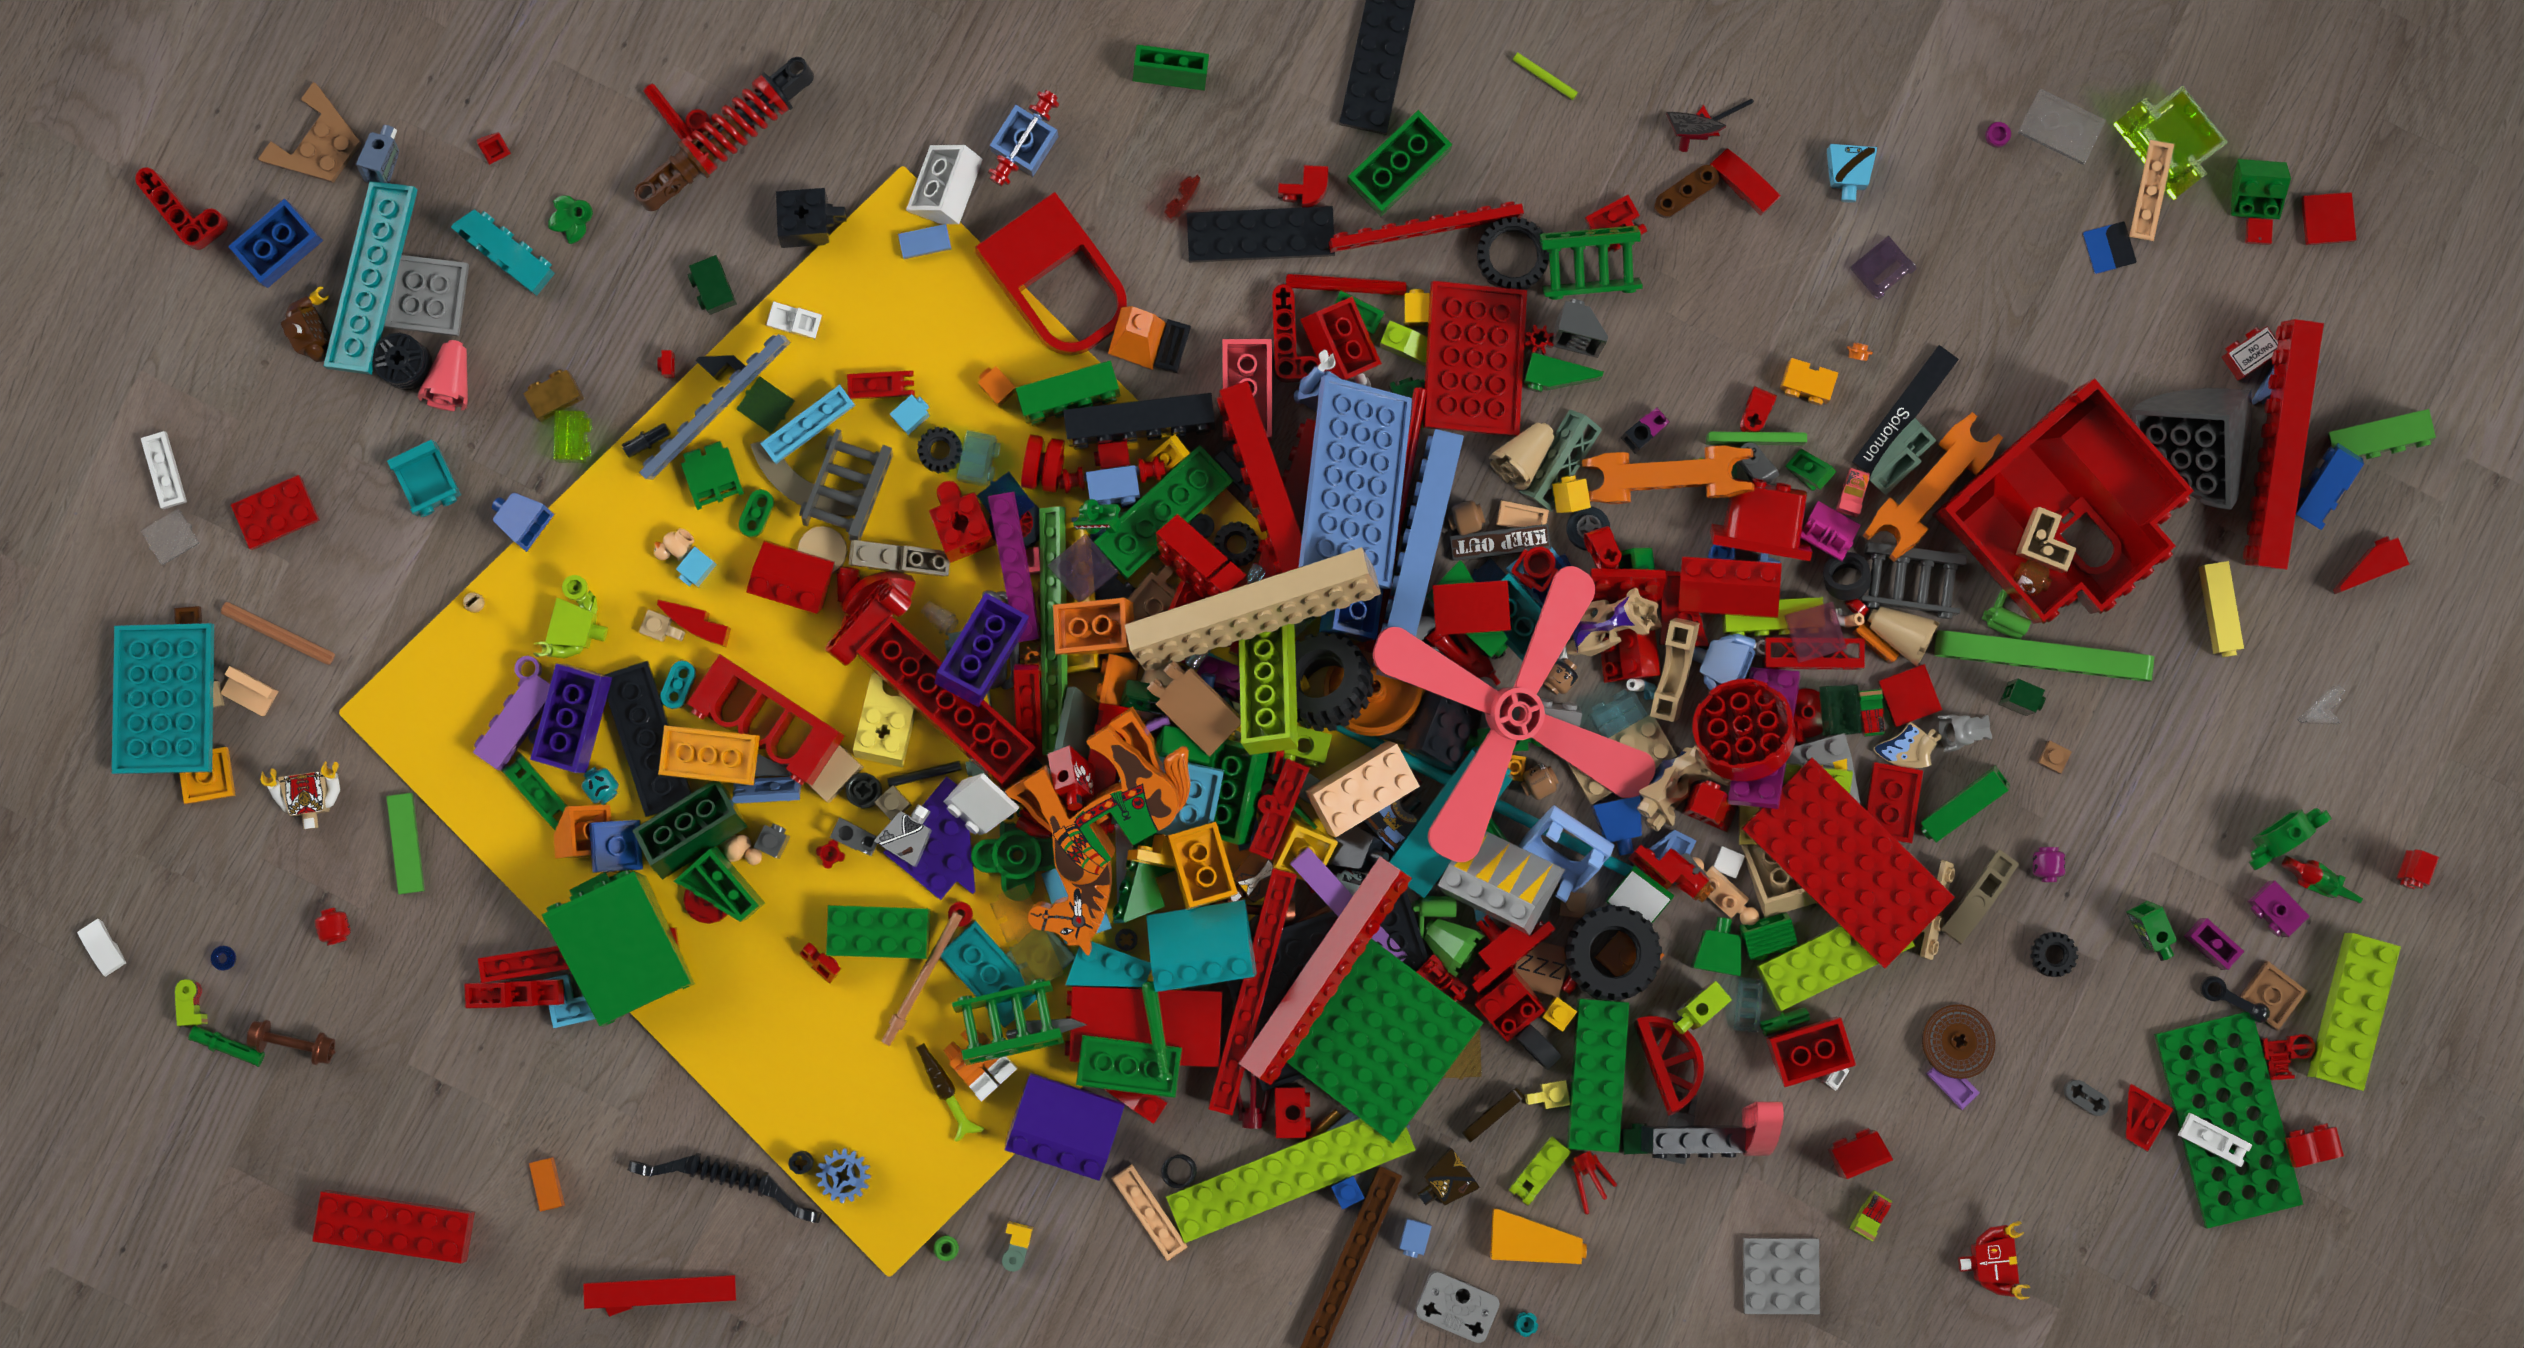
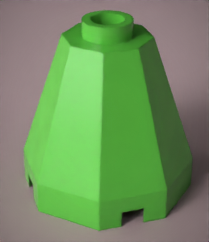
(1454, 944)

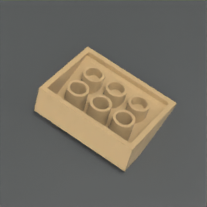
(1772, 885)

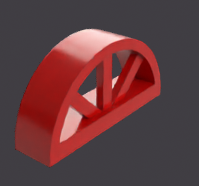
(1029, 703)
(1658, 1065)

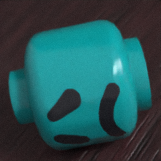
(599, 785)

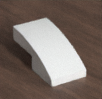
(793, 320)
(101, 947)

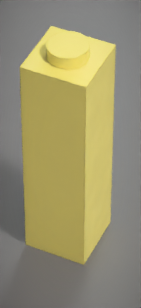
(2221, 608)

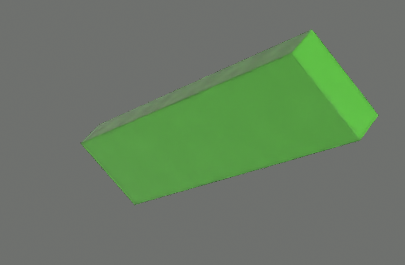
(1757, 438)
(405, 843)

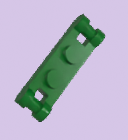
(535, 789)

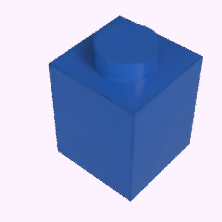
(1347, 1192)

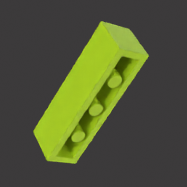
(1762, 626)

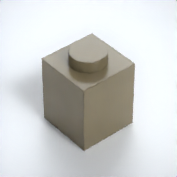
(892, 802)

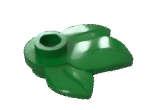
(567, 219)

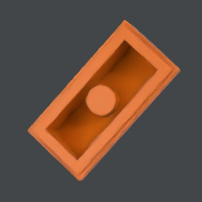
(1876, 643)
(546, 1184)

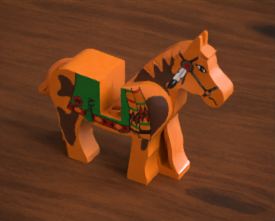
(1140, 803)

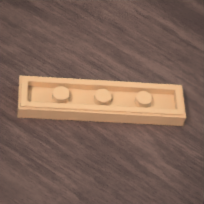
(2151, 190)
(1149, 1212)

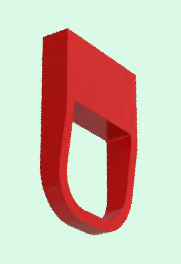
(1033, 248)

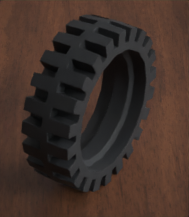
(1483, 255)

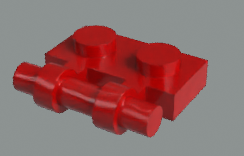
(1616, 214)

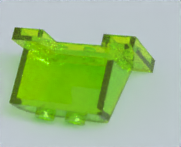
(2178, 122)

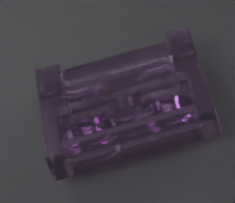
(1877, 261)

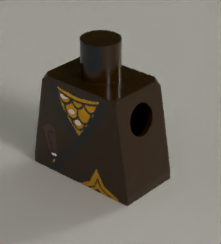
(1447, 1180)

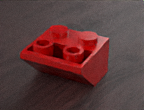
(1631, 658)
(1509, 1004)

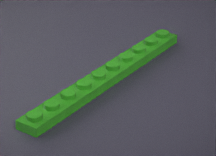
(1052, 592)

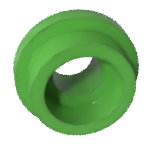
(938, 1248)

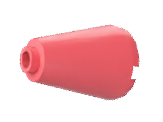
(447, 378)

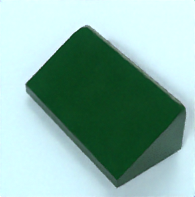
(1139, 697)

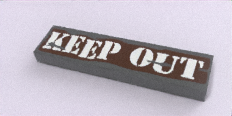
(1499, 542)

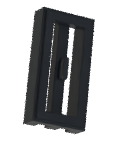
(1166, 366)

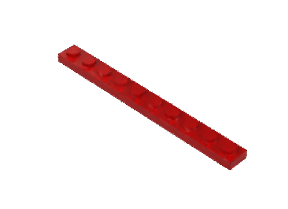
(1252, 991)

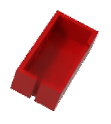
(1197, 559)

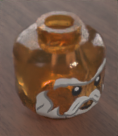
(2032, 577)

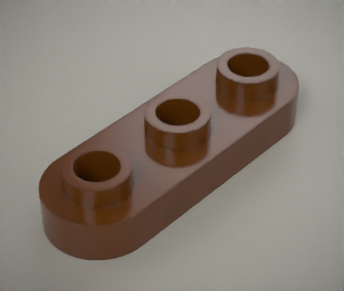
(1679, 199)

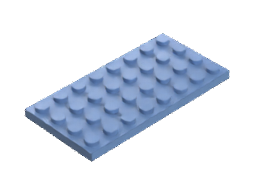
(1356, 475)

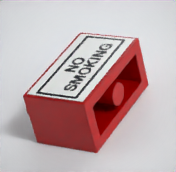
(2251, 353)

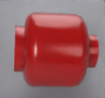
(332, 926)

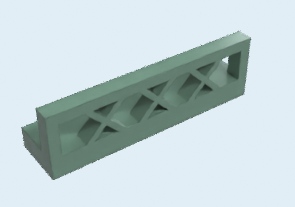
(1567, 437)

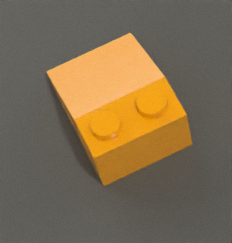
(1202, 866)

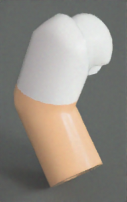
(1850, 620)

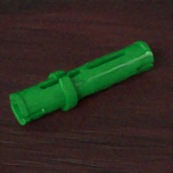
(217, 1042)

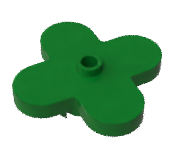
(998, 857)

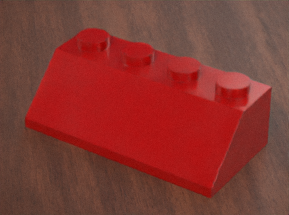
(1730, 587)

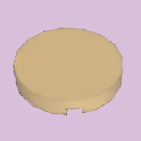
(825, 544)

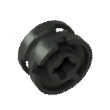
(863, 790)

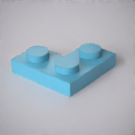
(573, 1011)

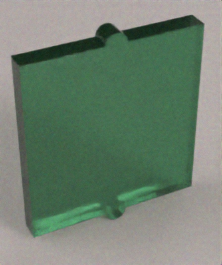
(765, 405)

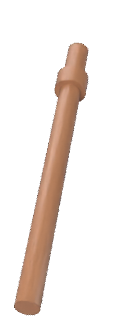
(898, 1020)

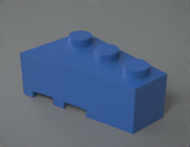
(2328, 484)

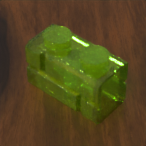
(571, 436)

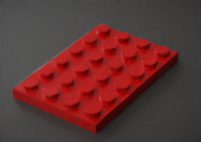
(1475, 358)

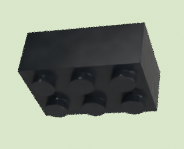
(1440, 731)

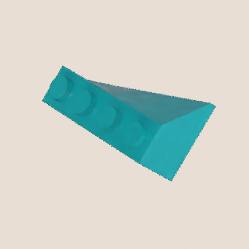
(504, 251)

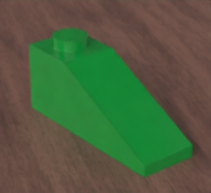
(1551, 373)

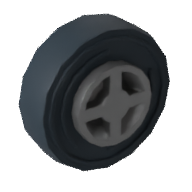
(1585, 520)

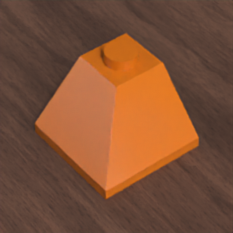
(1137, 337)
(573, 831)

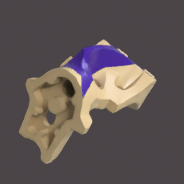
(1610, 619)

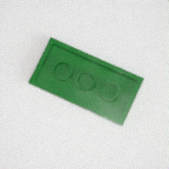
(1126, 1066)

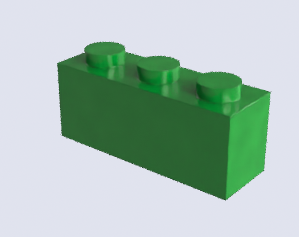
(1170, 67)

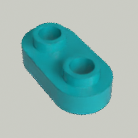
(675, 683)

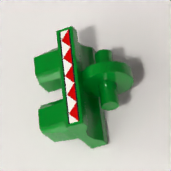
(1097, 517)

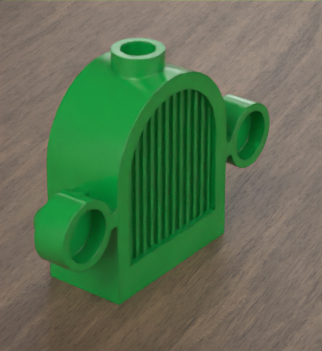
(2286, 835)

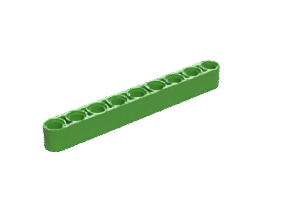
(2044, 656)

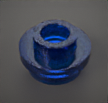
(230, 961)

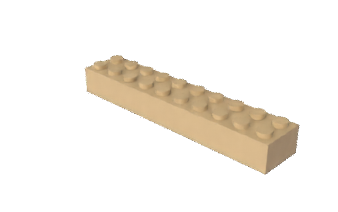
(1253, 609)

